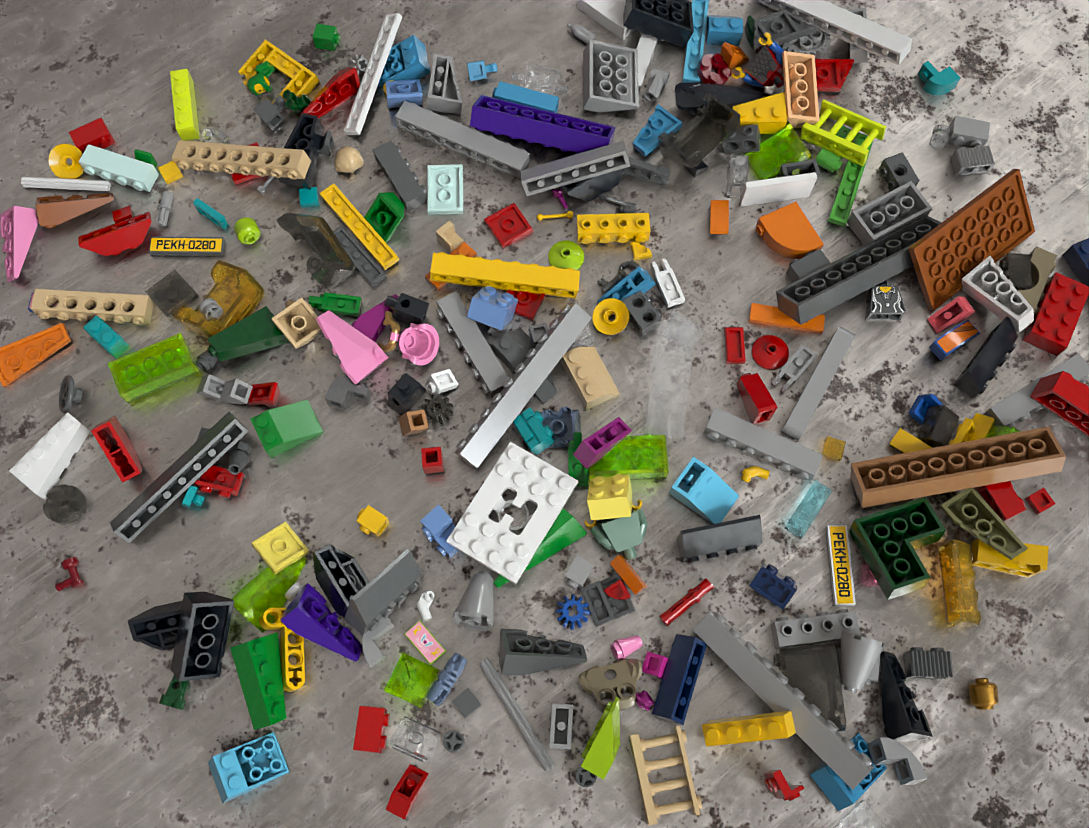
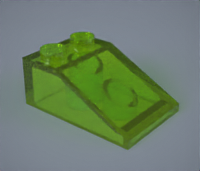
(777, 150)

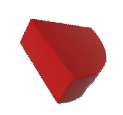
(617, 591)

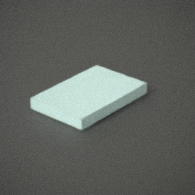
(445, 189)

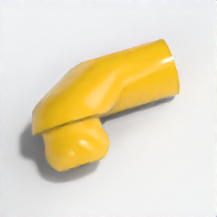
(753, 471)

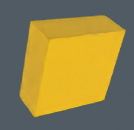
(170, 172)

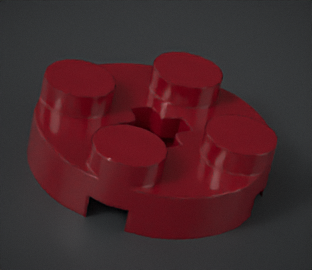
(715, 62)

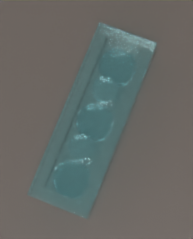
(808, 509)

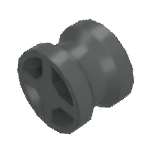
(452, 738)
(582, 775)

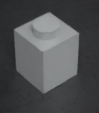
(578, 572)

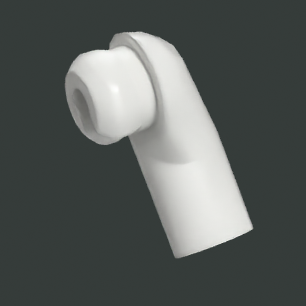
(424, 603)

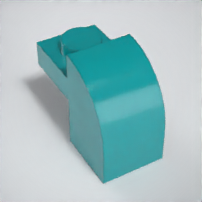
(938, 82)

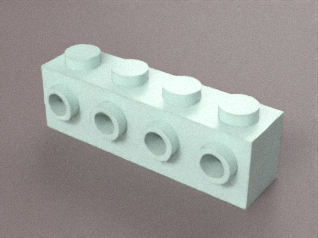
(118, 168)

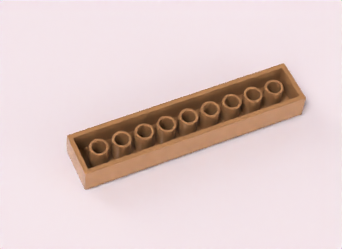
(957, 467)

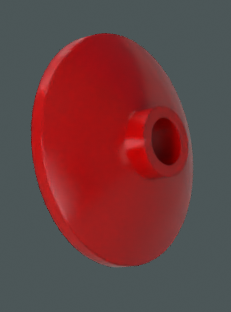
(766, 358)

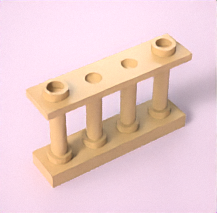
(648, 789)

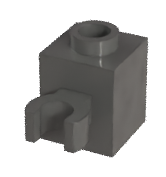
(270, 112)

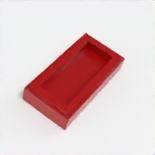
(734, 345)

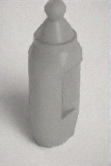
(581, 33)

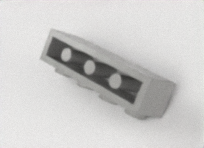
(813, 630)

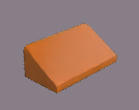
(628, 574)

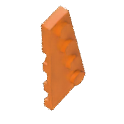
(30, 351)

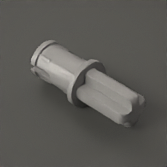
(164, 208)

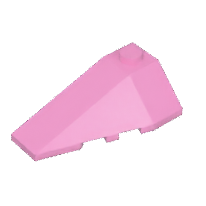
(18, 229)
(356, 351)

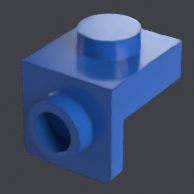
(921, 406)

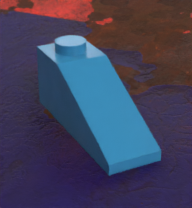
(631, 284)

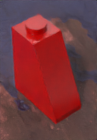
(756, 398)

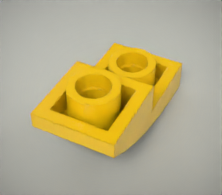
(907, 443)

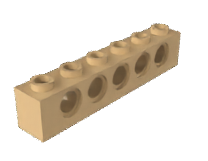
(84, 301)

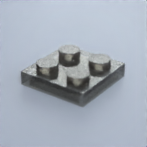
(172, 294)

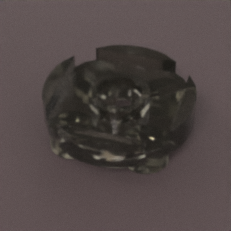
(75, 508)

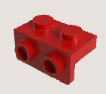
(220, 481)
(777, 783)

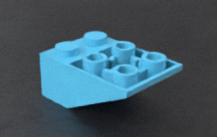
(704, 492)
(247, 767)

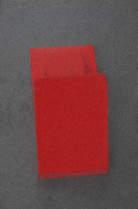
(264, 394)

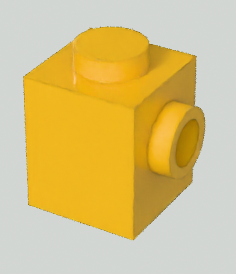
(372, 521)

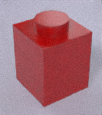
(432, 460)

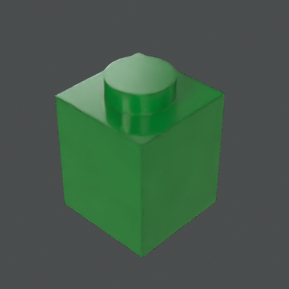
(326, 37)

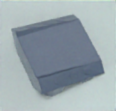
(562, 424)

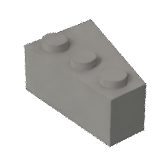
(443, 88)

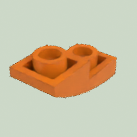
(719, 216)

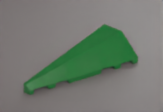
(561, 535)

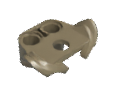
(627, 674)

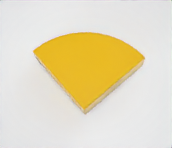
(639, 251)

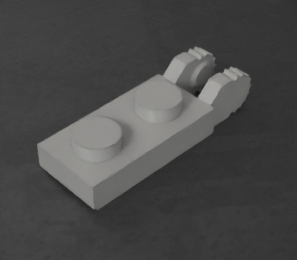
(795, 366)

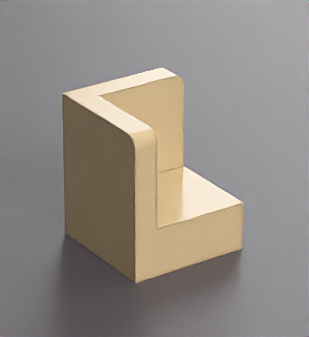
(448, 238)

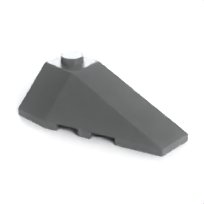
(529, 654)

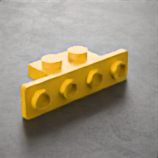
(973, 429)

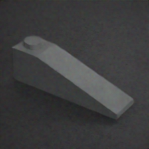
(512, 351)

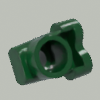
(296, 103)
(175, 697)

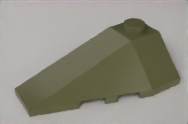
(979, 519)

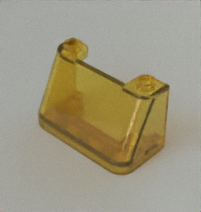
(235, 293)

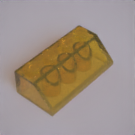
(959, 585)

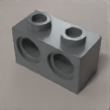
(745, 139)
(637, 315)

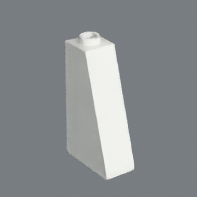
(606, 13)

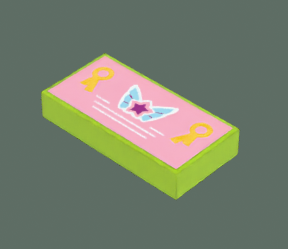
(425, 642)

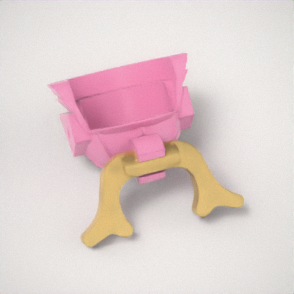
(417, 342)

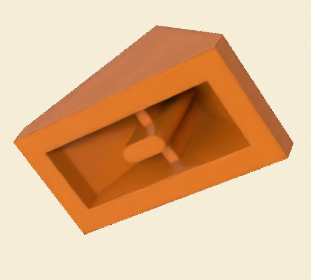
(733, 55)

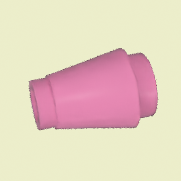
(624, 647)

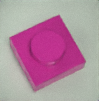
(654, 664)

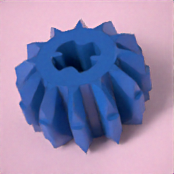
(564, 612)

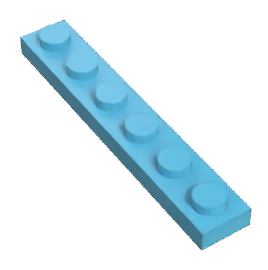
(695, 45)

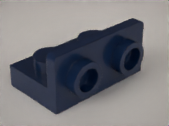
(773, 585)

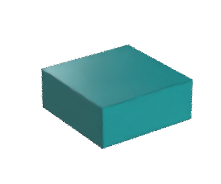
(309, 197)

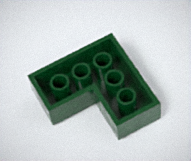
(889, 543)

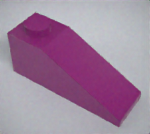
(371, 322)
(601, 442)

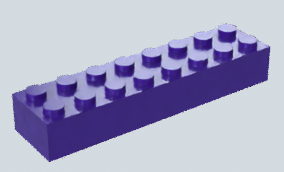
(539, 125)

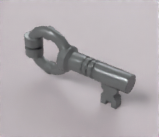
(621, 275)

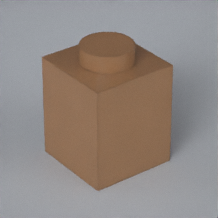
(413, 422)

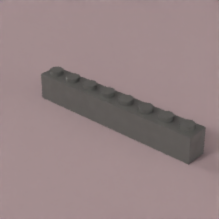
(178, 477)

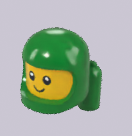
(260, 83)

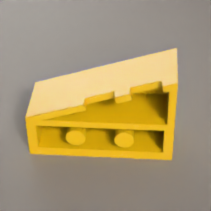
(1026, 564)

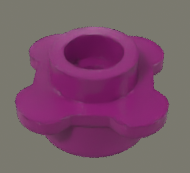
(644, 700)

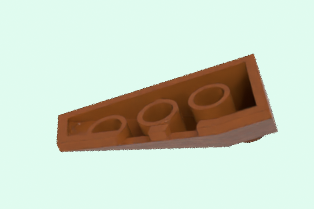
(56, 210)

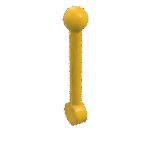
(569, 215)

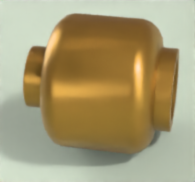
(983, 694)

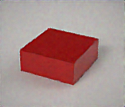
(122, 214)
(1040, 501)

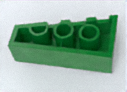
(261, 679)

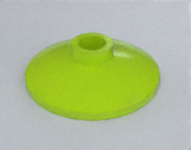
(573, 260)

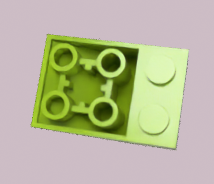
(604, 742)

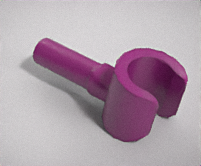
(559, 194)

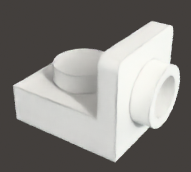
(441, 382)

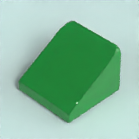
(145, 157)

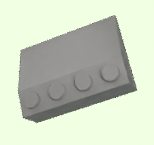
(609, 77)

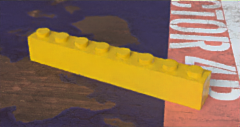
(504, 275)

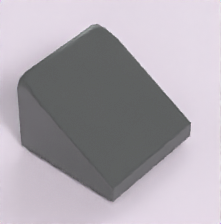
(327, 144)

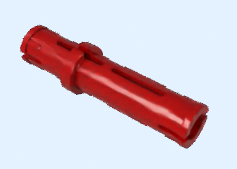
(693, 596)

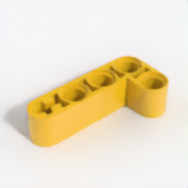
(287, 649)

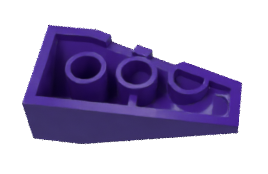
(314, 621)

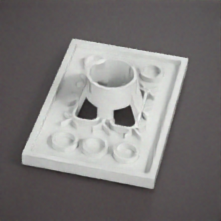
(497, 543)

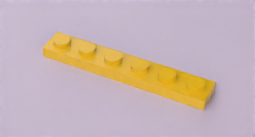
(359, 226)

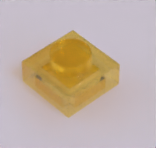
(833, 448)

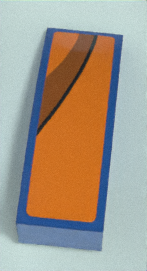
(954, 340)

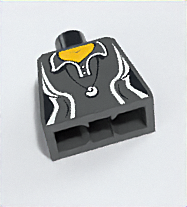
(884, 303)

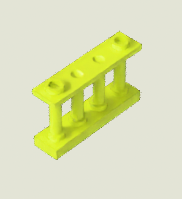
(836, 144)

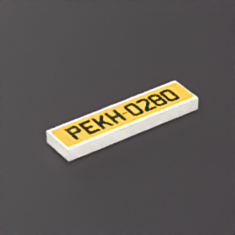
(840, 565)

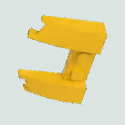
(302, 79)

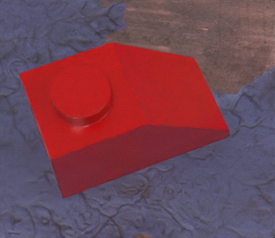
(406, 791)

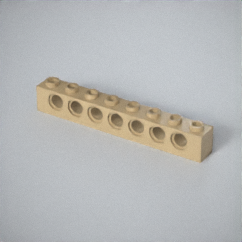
(241, 159)

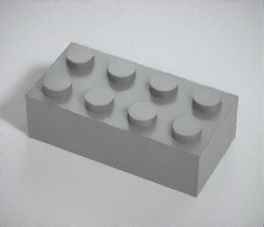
(888, 213)

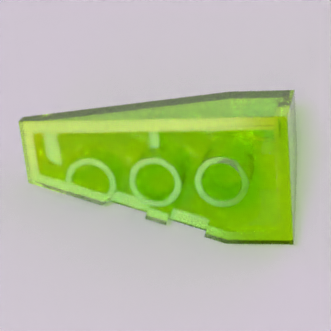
(267, 592)

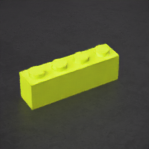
(184, 105)

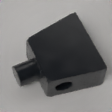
(407, 309)
(406, 393)

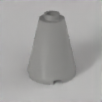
(477, 604)
(857, 660)

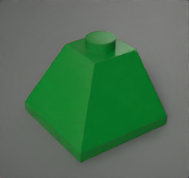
(385, 214)

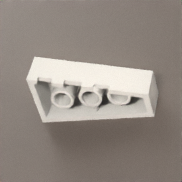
(997, 294)
(50, 455)

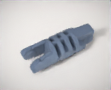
(446, 679)

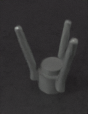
(625, 207)

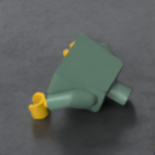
(622, 532)

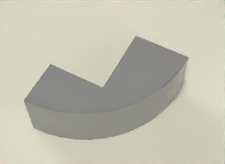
(225, 391)
(371, 650)
(888, 751)

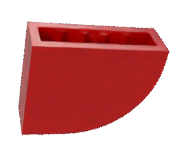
(117, 448)

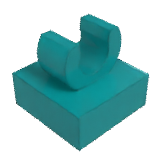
(192, 497)

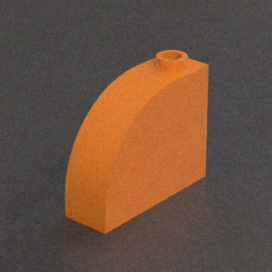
(789, 232)

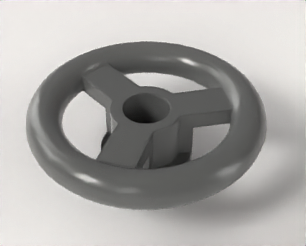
(68, 394)

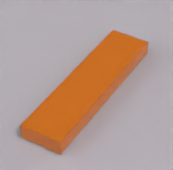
(774, 317)

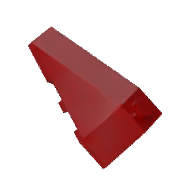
(336, 92)

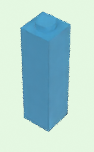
(526, 97)

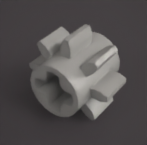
(359, 63)

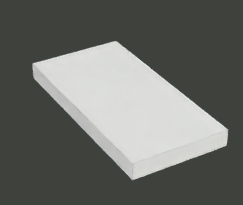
(777, 189)

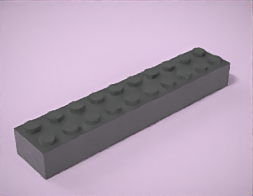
(853, 273)

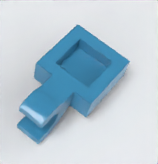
(478, 70)

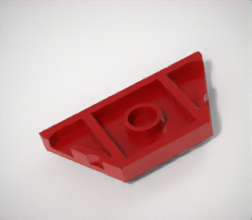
(832, 73)

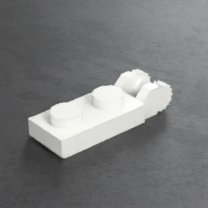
(667, 284)

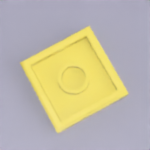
(280, 547)

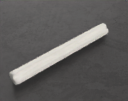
(62, 183)

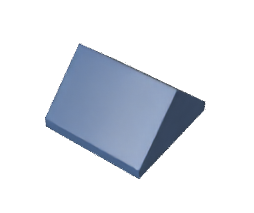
(403, 91)

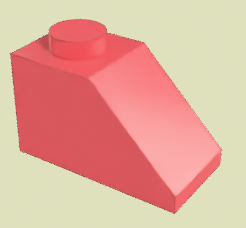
(951, 314)

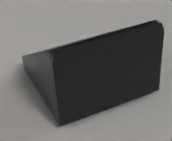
(696, 170)

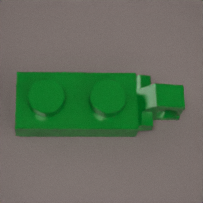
(337, 303)
(575, 467)

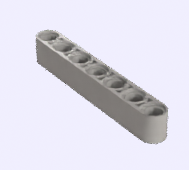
(818, 383)

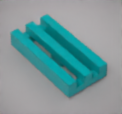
(210, 213)

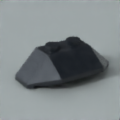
(593, 187)
(338, 576)
(157, 626)

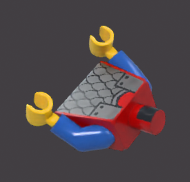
(765, 67)

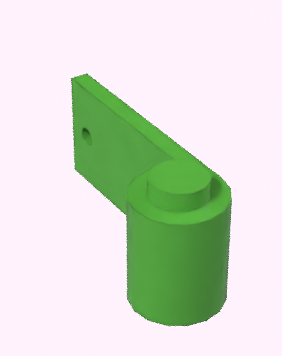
(829, 160)

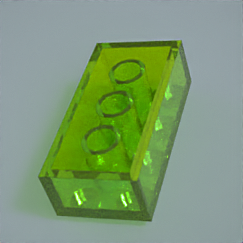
(153, 368)
(638, 456)

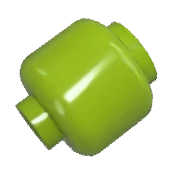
(246, 229)

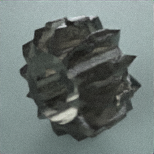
(437, 403)

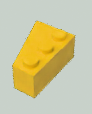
(766, 112)

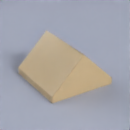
(298, 323)

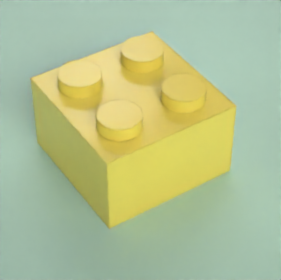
(610, 497)

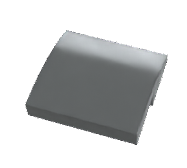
(603, 607)

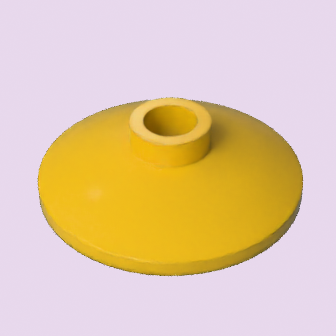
(58, 161)
(603, 312)

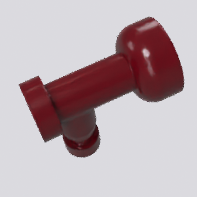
(74, 580)

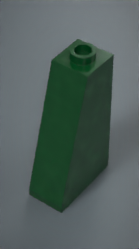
(246, 336)

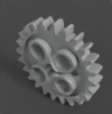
(813, 44)

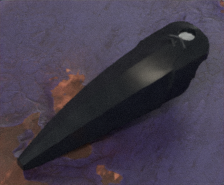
(690, 95)

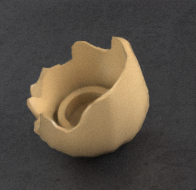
(348, 160)

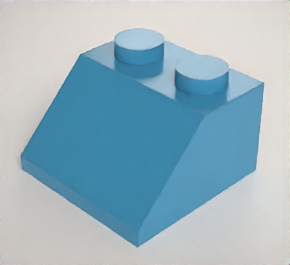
(724, 29)

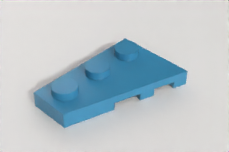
(657, 123)

